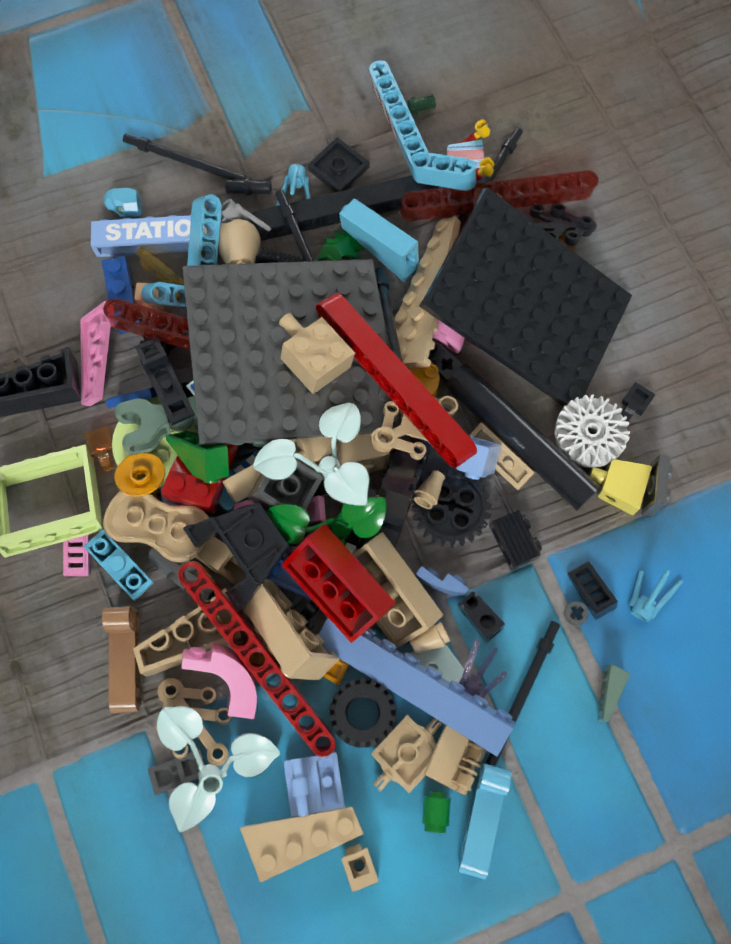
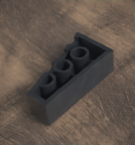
(41, 385)

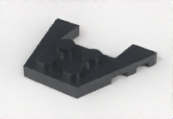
(252, 541)

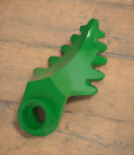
(340, 247)

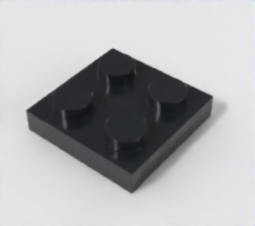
(338, 165)

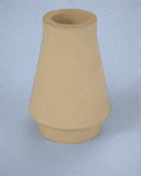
(429, 490)
(431, 639)

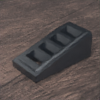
(606, 594)

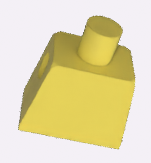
(622, 484)

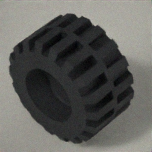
(341, 702)

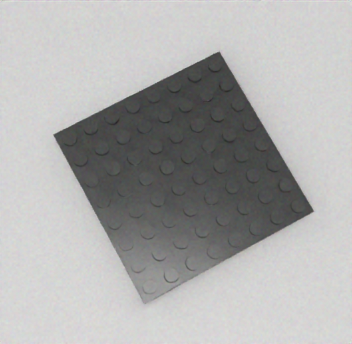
(237, 347)

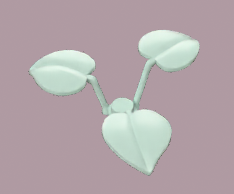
(343, 483)
(192, 803)

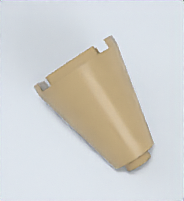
(238, 242)

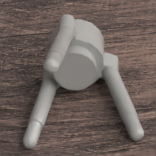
(231, 211)

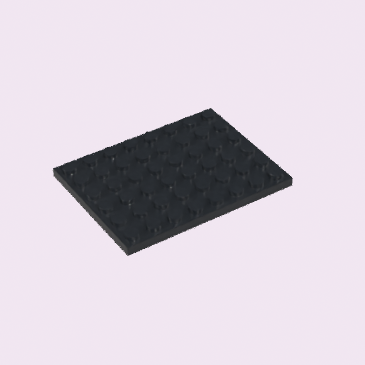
(526, 299)

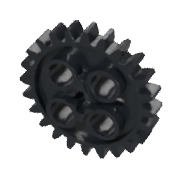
(446, 528)

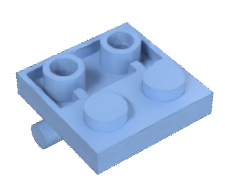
(314, 784)

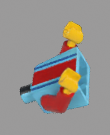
(473, 149)

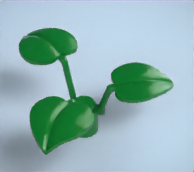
(363, 519)

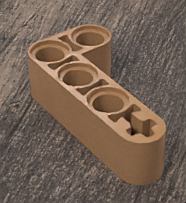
(124, 674)

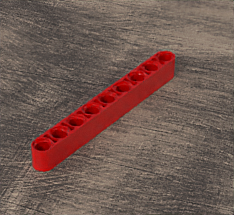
(398, 381)
(260, 671)

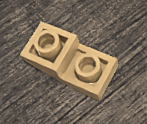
(241, 484)

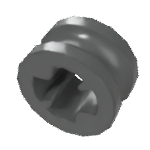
(584, 615)

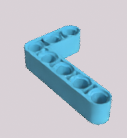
(197, 241)

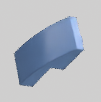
(450, 585)

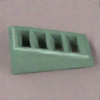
(612, 688)

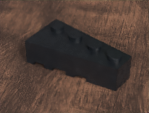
(402, 481)

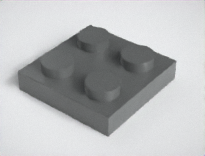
(656, 491)

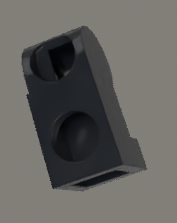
(481, 616)

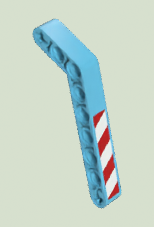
(424, 166)

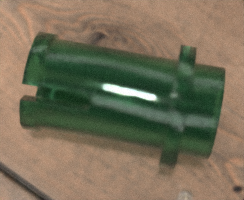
(422, 103)

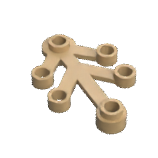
(406, 428)
(206, 714)

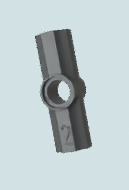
(172, 568)

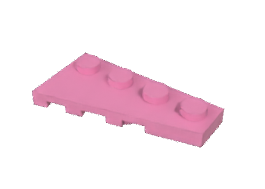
(94, 351)

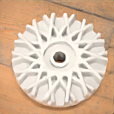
(602, 420)

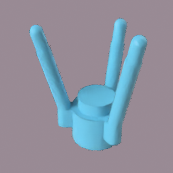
(296, 178)
(645, 607)

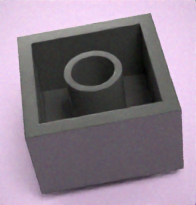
(294, 490)

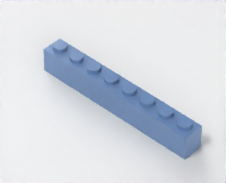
(422, 687)

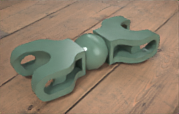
(153, 424)

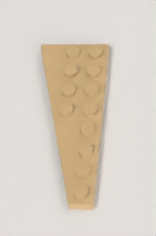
(412, 323)

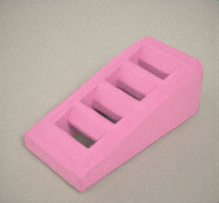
(68, 549)

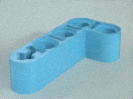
(483, 820)

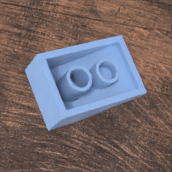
(484, 461)

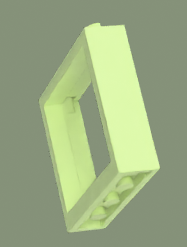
(58, 530)

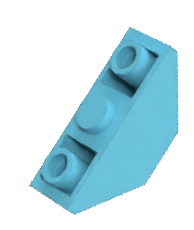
(119, 565)

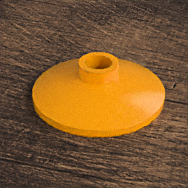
(136, 467)

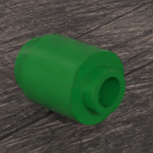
(436, 812)

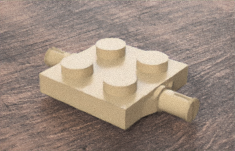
(406, 753)

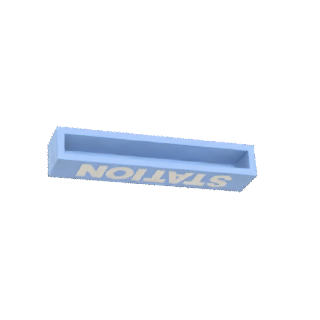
(154, 234)

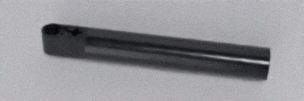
(515, 429)

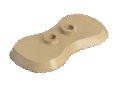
(153, 523)

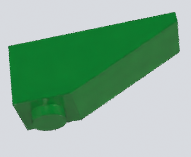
(203, 462)

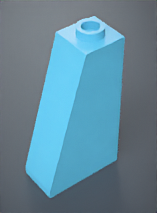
(381, 239)

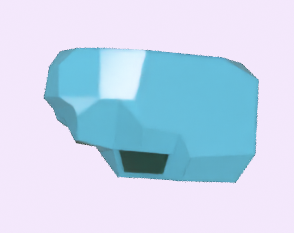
(123, 201)

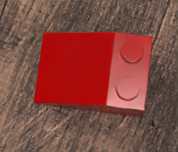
(187, 489)

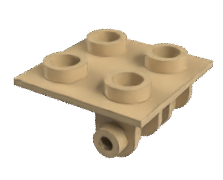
(455, 761)

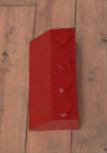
(338, 583)

